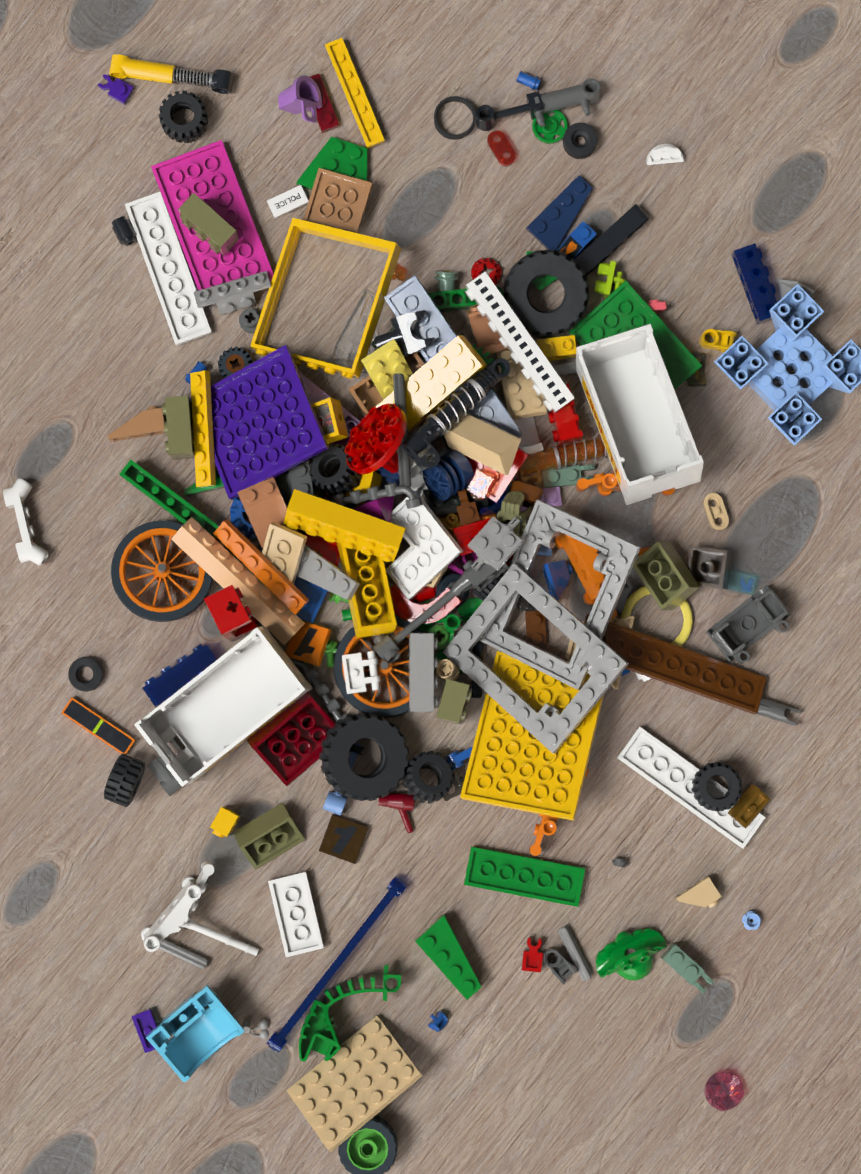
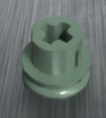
(446, 279)

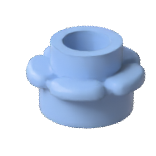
(756, 920)

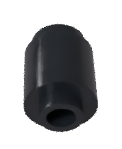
(124, 231)

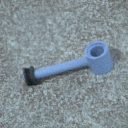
(335, 801)

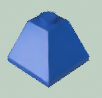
(557, 577)

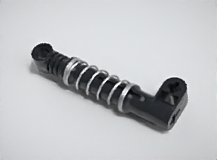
(437, 423)

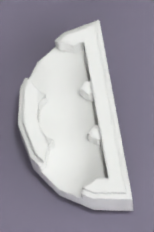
(664, 154)

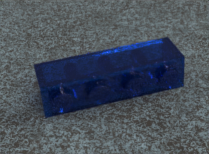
(179, 675)

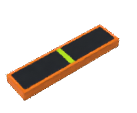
(98, 726)

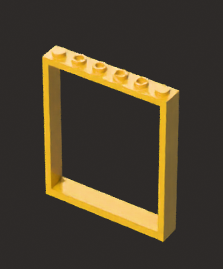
(279, 277)

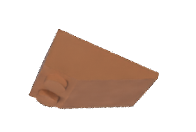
(263, 506)

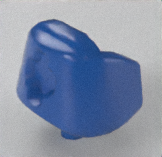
(438, 1022)

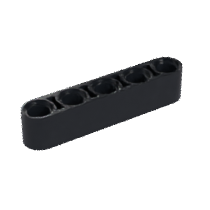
(612, 239)

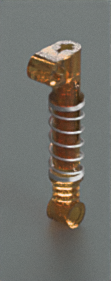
(558, 457)

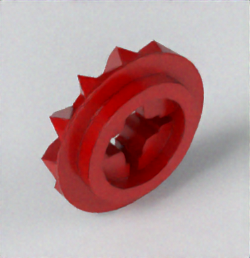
(491, 264)

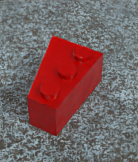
(565, 424)

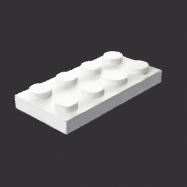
(296, 914)

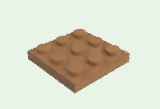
(338, 201)

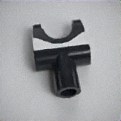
(405, 334)

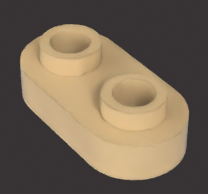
(717, 511)

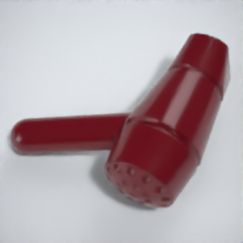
(402, 803)

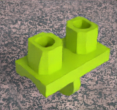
(608, 270)

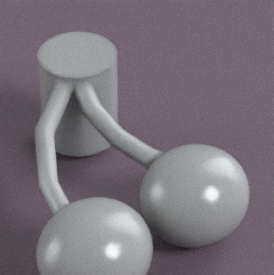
(263, 1024)

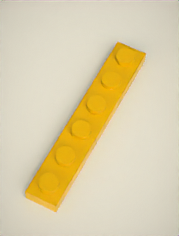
(354, 93)
(202, 429)

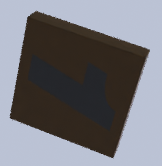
(343, 839)

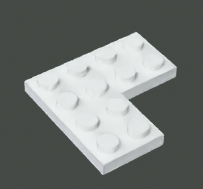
(429, 550)

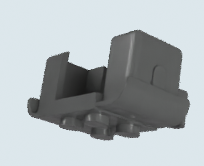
(749, 624)

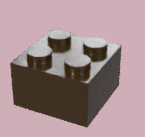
(710, 566)

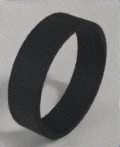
(454, 99)

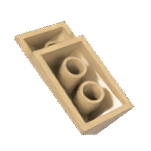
(483, 442)

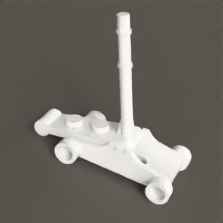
(178, 913)

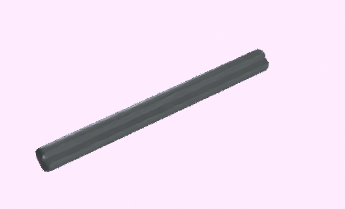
(403, 457)

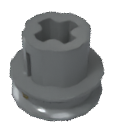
(249, 327)

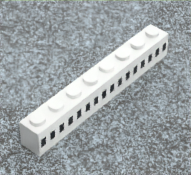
(519, 342)

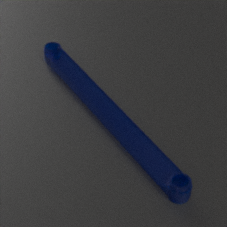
(278, 1040)

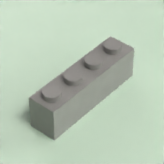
(422, 672)

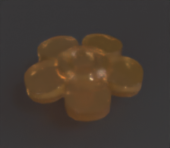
(399, 273)

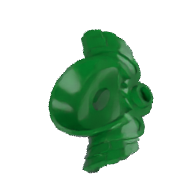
(635, 965)

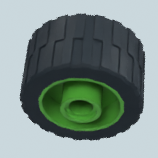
(370, 1148)

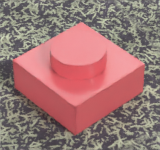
(657, 306)

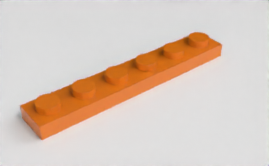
(261, 566)

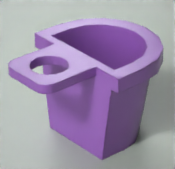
(301, 97)

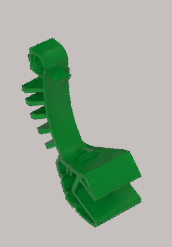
(319, 1030)

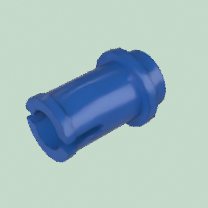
(528, 80)
(198, 367)

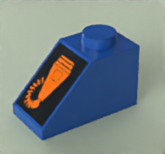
(578, 241)

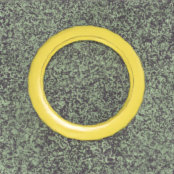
(685, 607)

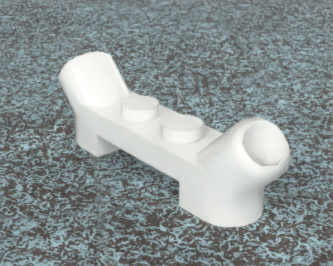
(15, 498)

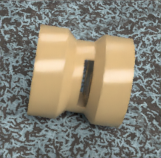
(446, 666)

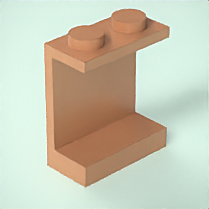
(483, 334)

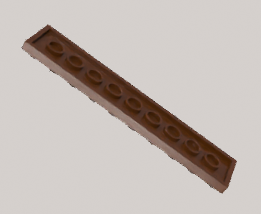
(686, 668)

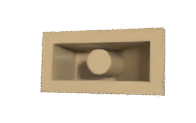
(700, 894)

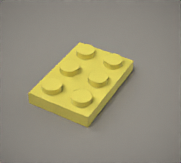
(383, 365)

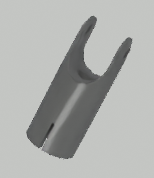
(775, 711)

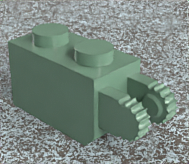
(685, 966)

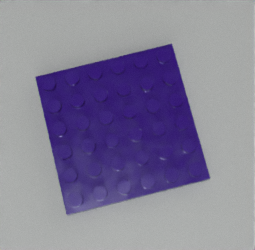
(263, 422)

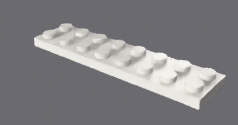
(167, 268)
(675, 776)

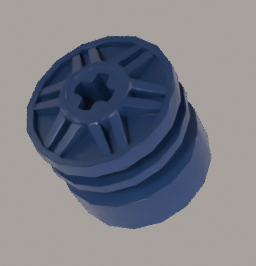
(449, 476)

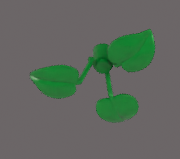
(452, 622)

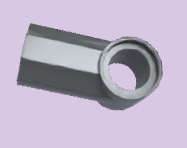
(167, 780)

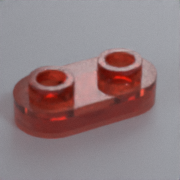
(500, 148)

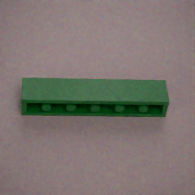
(164, 496)

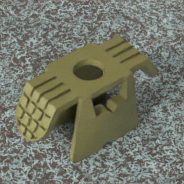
(511, 508)

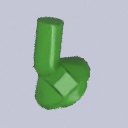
(329, 651)

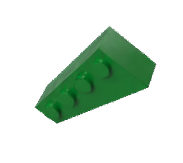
(446, 953)

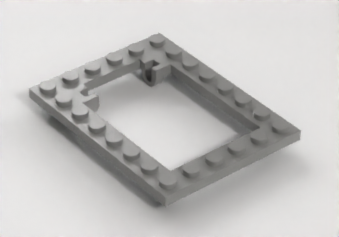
(620, 556)
(600, 659)

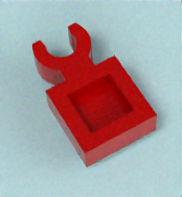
(532, 959)

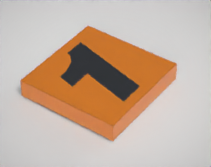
(309, 644)

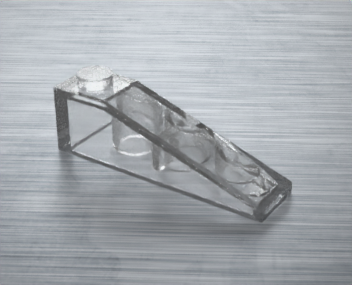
(350, 338)

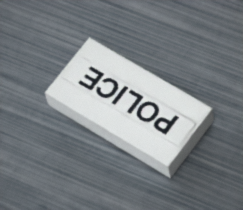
(287, 201)

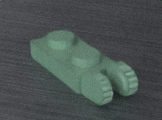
(565, 476)

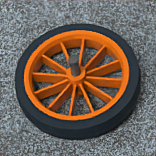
(161, 572)
(384, 669)

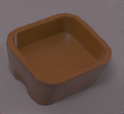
(530, 492)

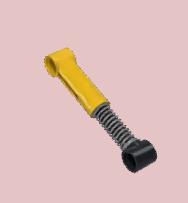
(124, 67)

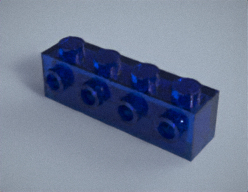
(755, 281)

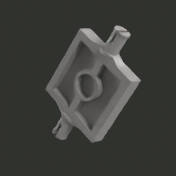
(495, 543)

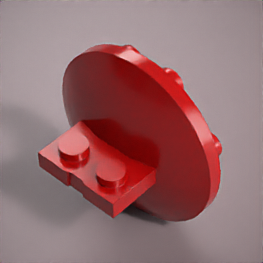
(377, 440)

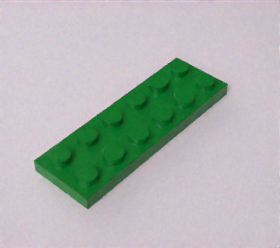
(524, 876)

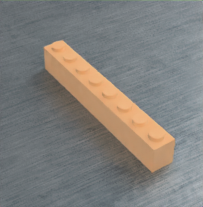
(229, 571)

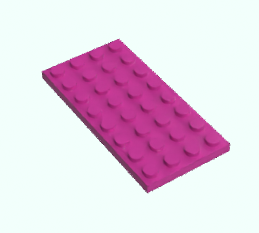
(212, 179)

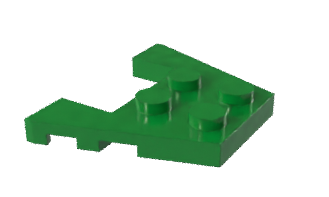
(337, 157)

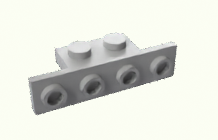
(233, 294)

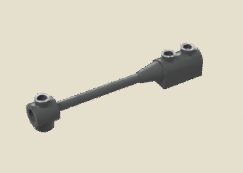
(388, 648)

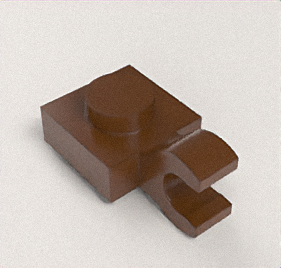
(467, 511)

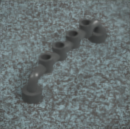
(374, 493)
(321, 689)

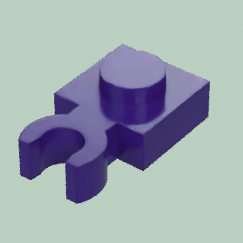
(117, 90)

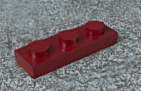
(325, 115)

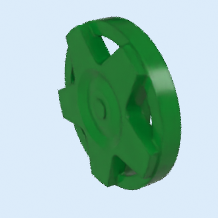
(551, 128)

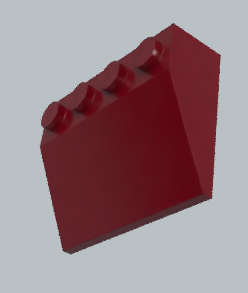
(293, 738)

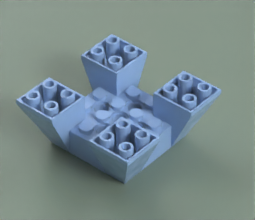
(758, 367)

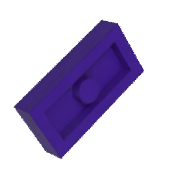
(144, 1024)

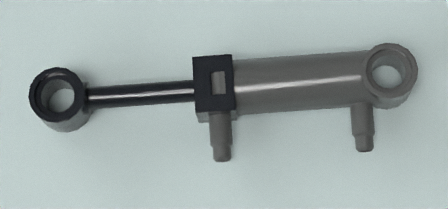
(539, 104)

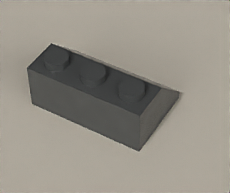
(295, 478)

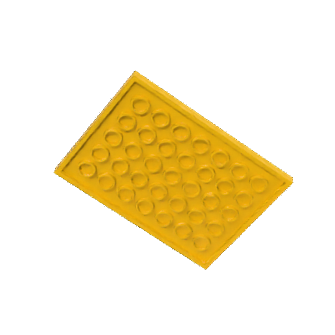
(514, 767)

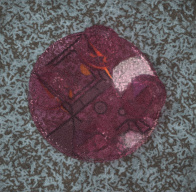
(723, 1090)

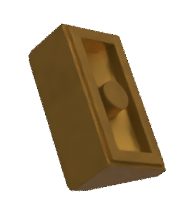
(749, 806)

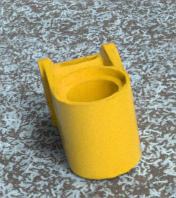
(721, 339)

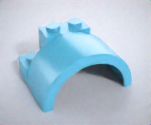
(196, 1032)

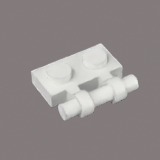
(354, 672)

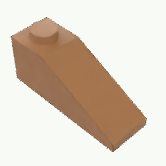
(142, 425)

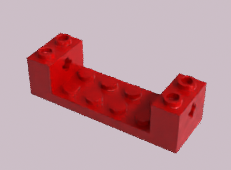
(230, 614)

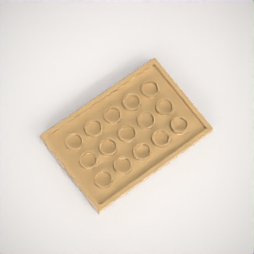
(354, 1083)

